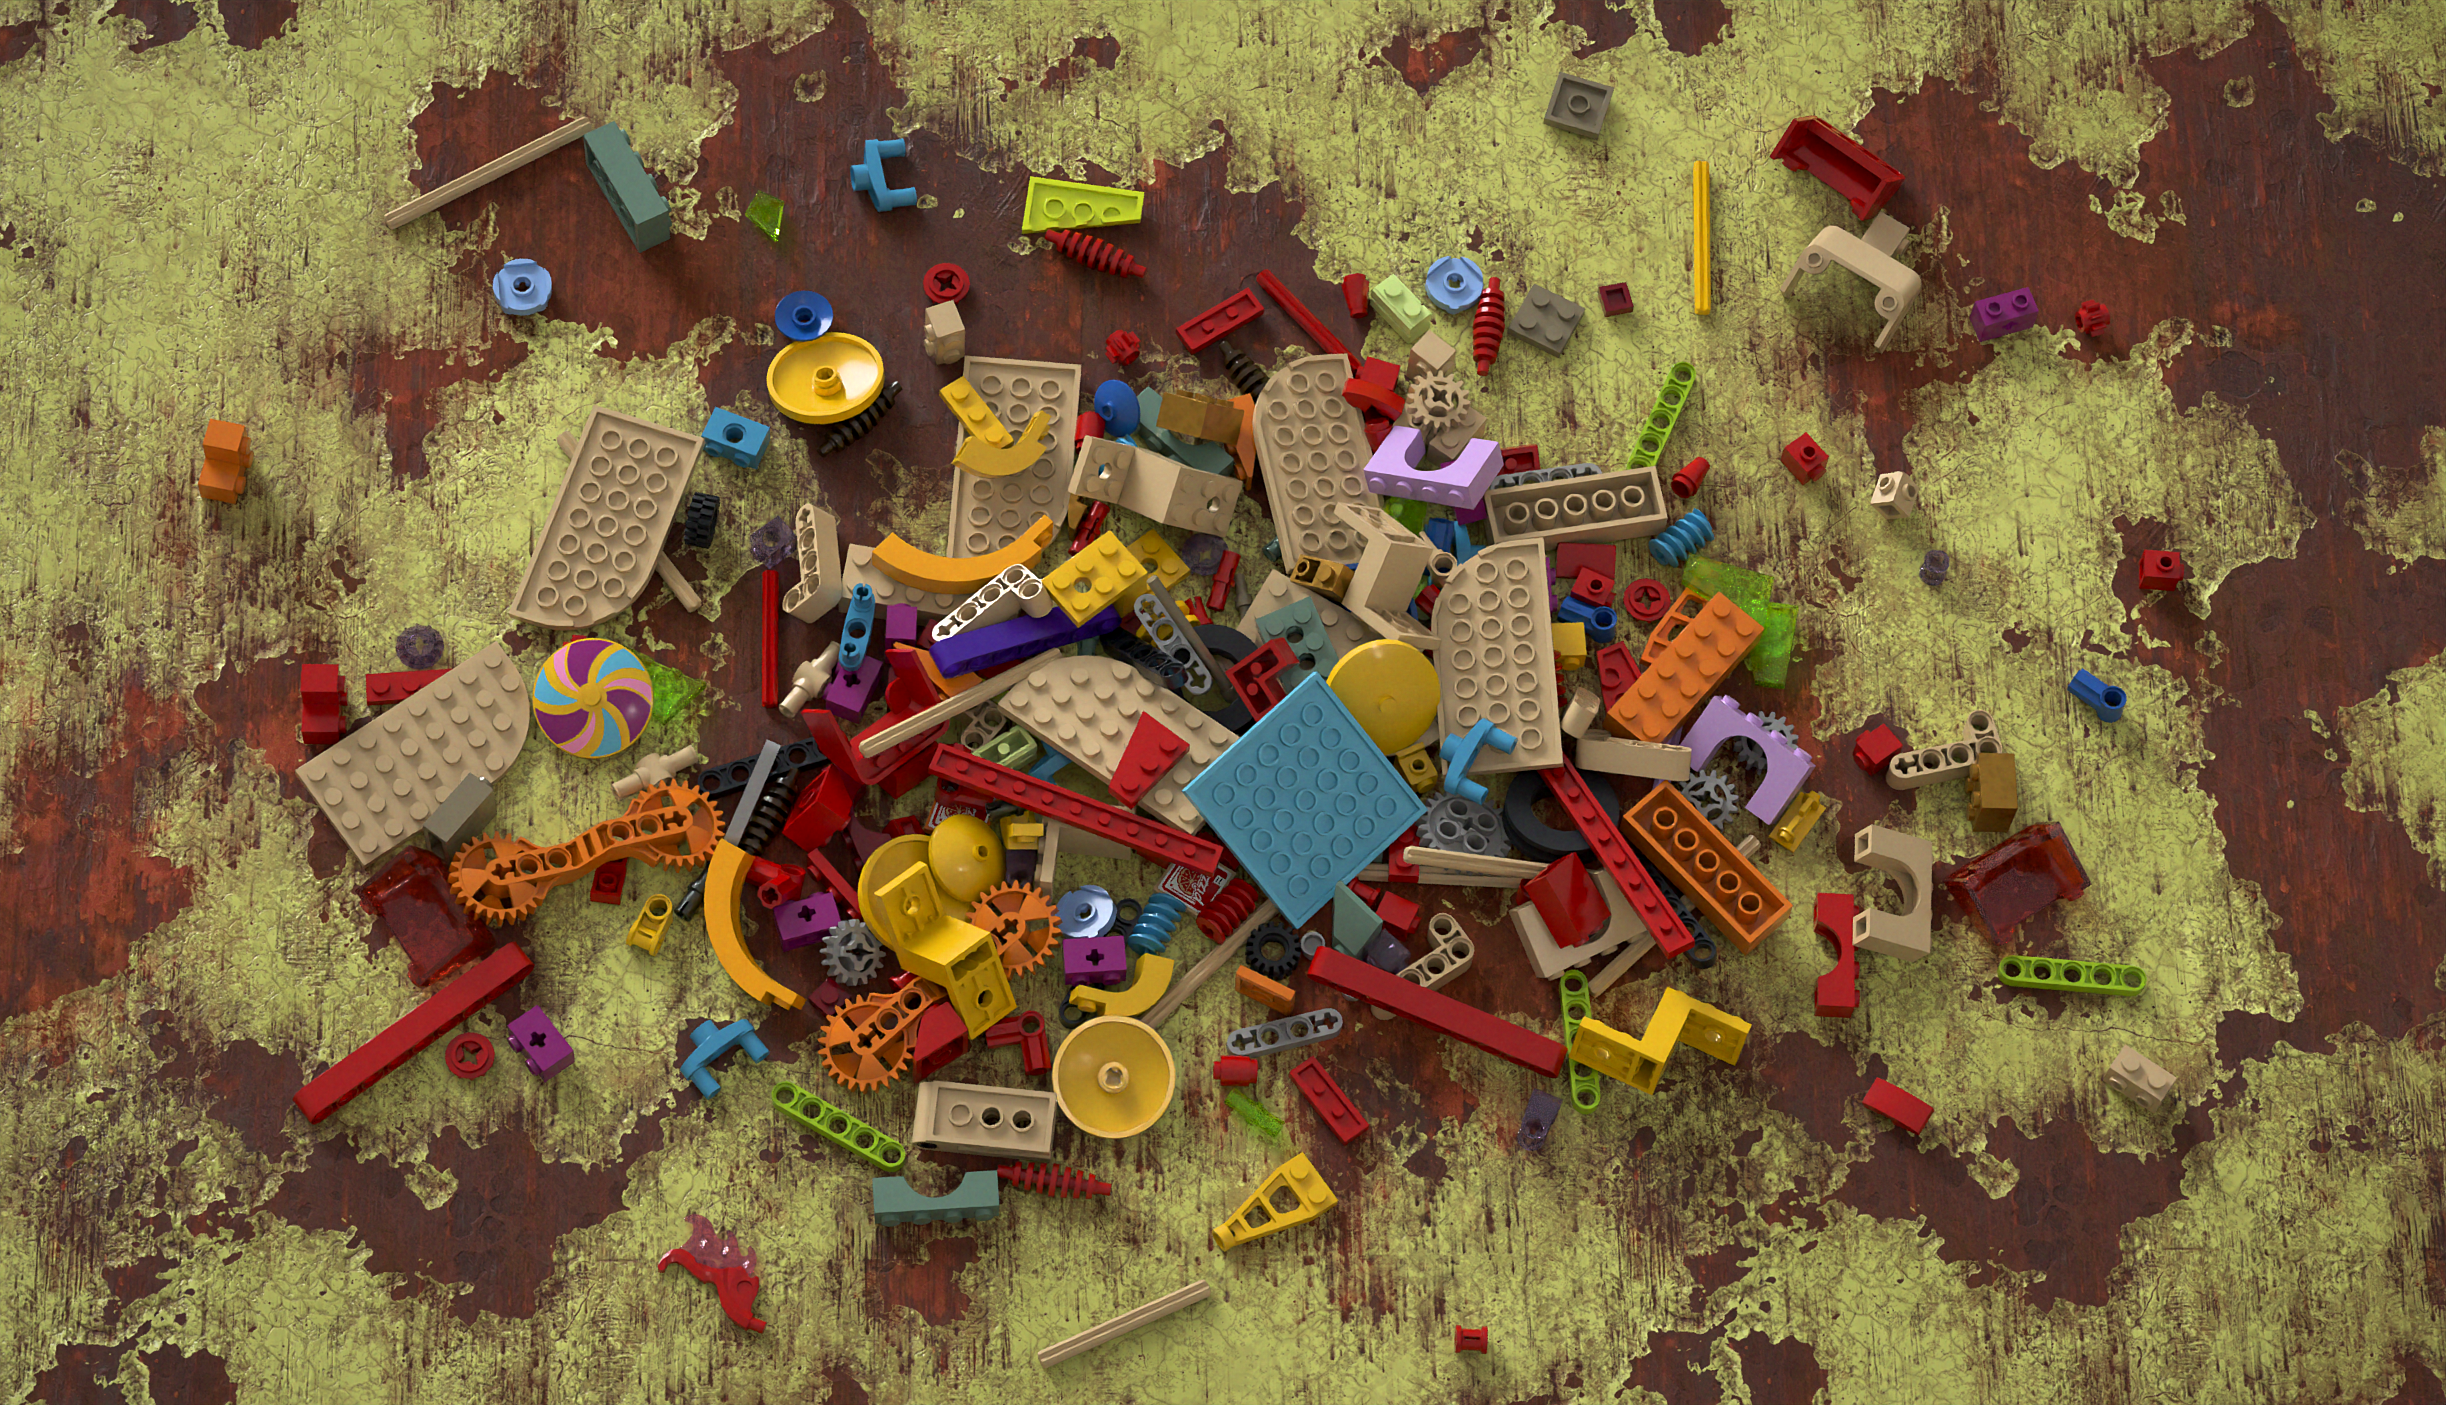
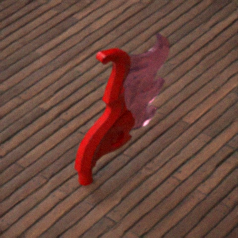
(722, 1265)

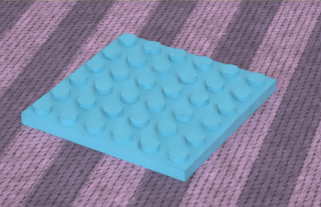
(1304, 800)

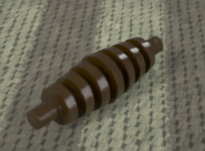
(1241, 368)
(853, 429)
(771, 814)

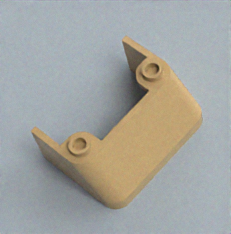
(1897, 282)

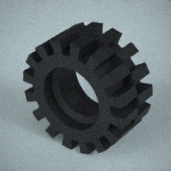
(702, 520)
(1273, 934)

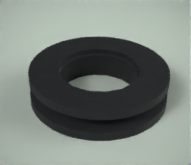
(1232, 646)
(1535, 838)

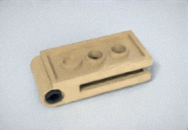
(954, 1118)

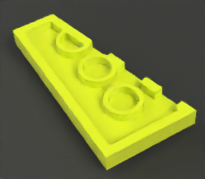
(1074, 205)

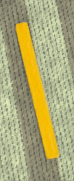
(1702, 265)

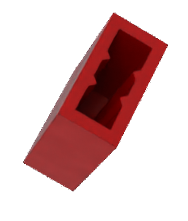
(1568, 901)

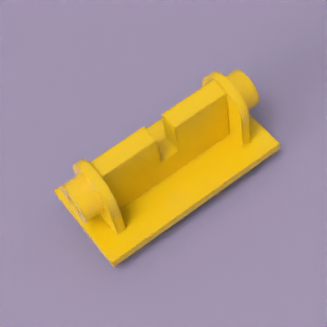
(1798, 821)

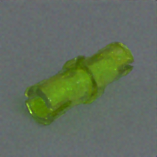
(1254, 1112)

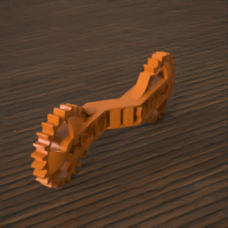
(586, 852)
(880, 1007)

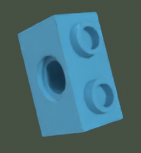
(727, 425)

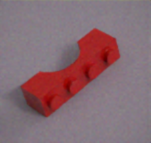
(1836, 990)

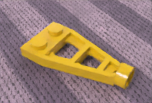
(1303, 1183)

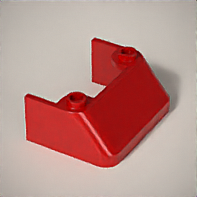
(1839, 163)
(906, 697)

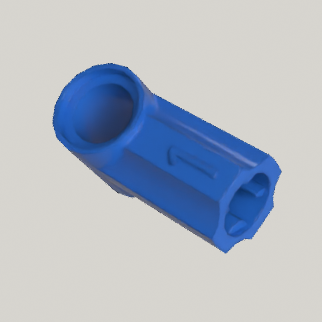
(1441, 534)
(1577, 611)
(2096, 693)

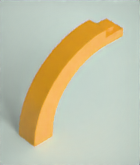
(958, 575)
(722, 917)

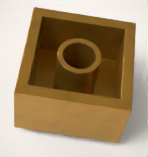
(1200, 416)
(1992, 792)

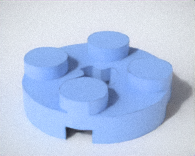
(1454, 299)
(522, 303)
(1089, 897)

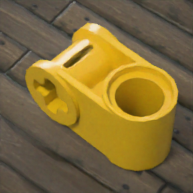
(650, 930)

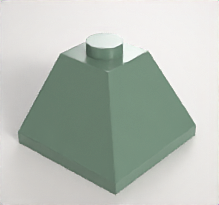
(1352, 922)

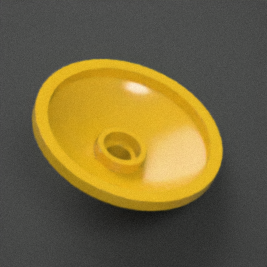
(956, 857)

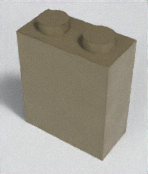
(460, 817)

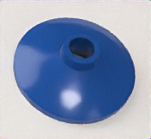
(803, 306)
(1118, 407)

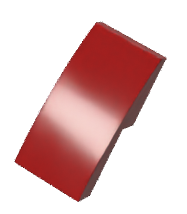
(1364, 394)
(609, 882)
(1898, 1105)

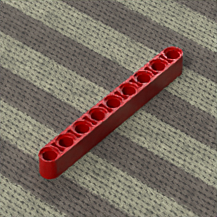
(1437, 1012)
(413, 1033)

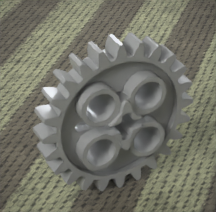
(1463, 827)

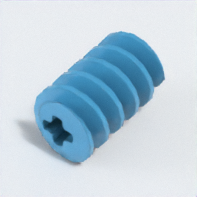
(1681, 538)
(1154, 923)

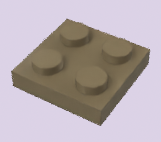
(1578, 105)
(1546, 320)

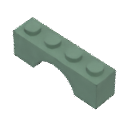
(1204, 457)
(897, 1202)

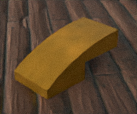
(1076, 513)

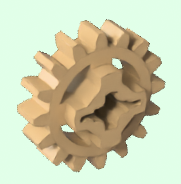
(1438, 406)

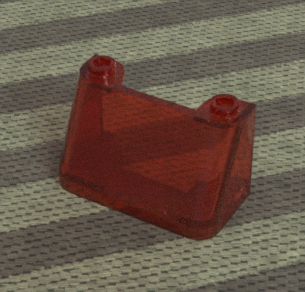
(2017, 880)
(423, 915)

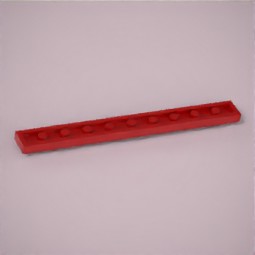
(1076, 810)
(1618, 859)

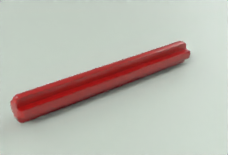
(1304, 317)
(770, 609)

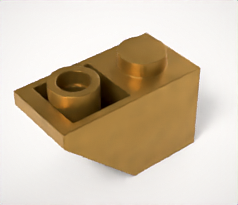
(1322, 577)

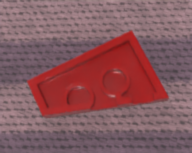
(1616, 673)
(1146, 760)

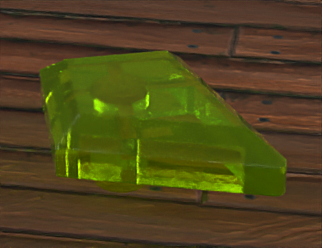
(766, 213)

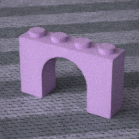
(1457, 485)
(1786, 766)

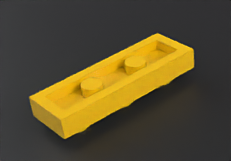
(975, 414)

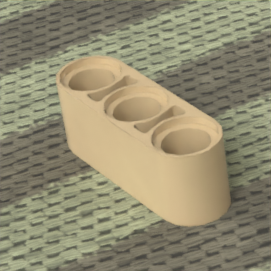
(1579, 712)

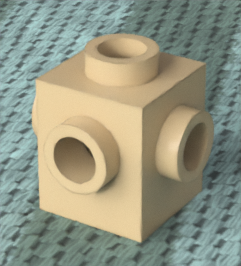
(1894, 495)

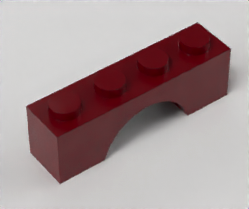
(855, 836)

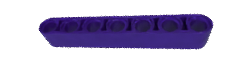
(1016, 640)

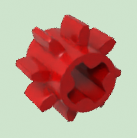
(2092, 318)
(1122, 347)

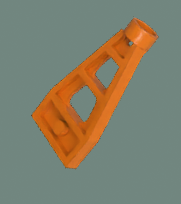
(1658, 639)

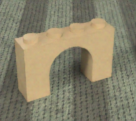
(1910, 864)
(1543, 951)

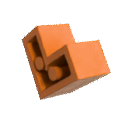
(225, 461)

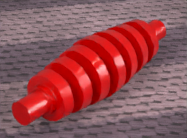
(1095, 253)
(1488, 326)
(1053, 1180)

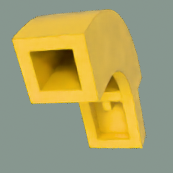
(990, 462)
(1021, 831)
(1148, 985)

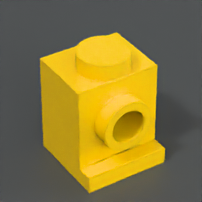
(1411, 758)

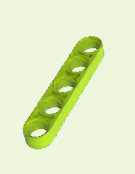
(1666, 411)
(2058, 982)
(1570, 1026)
(846, 1139)

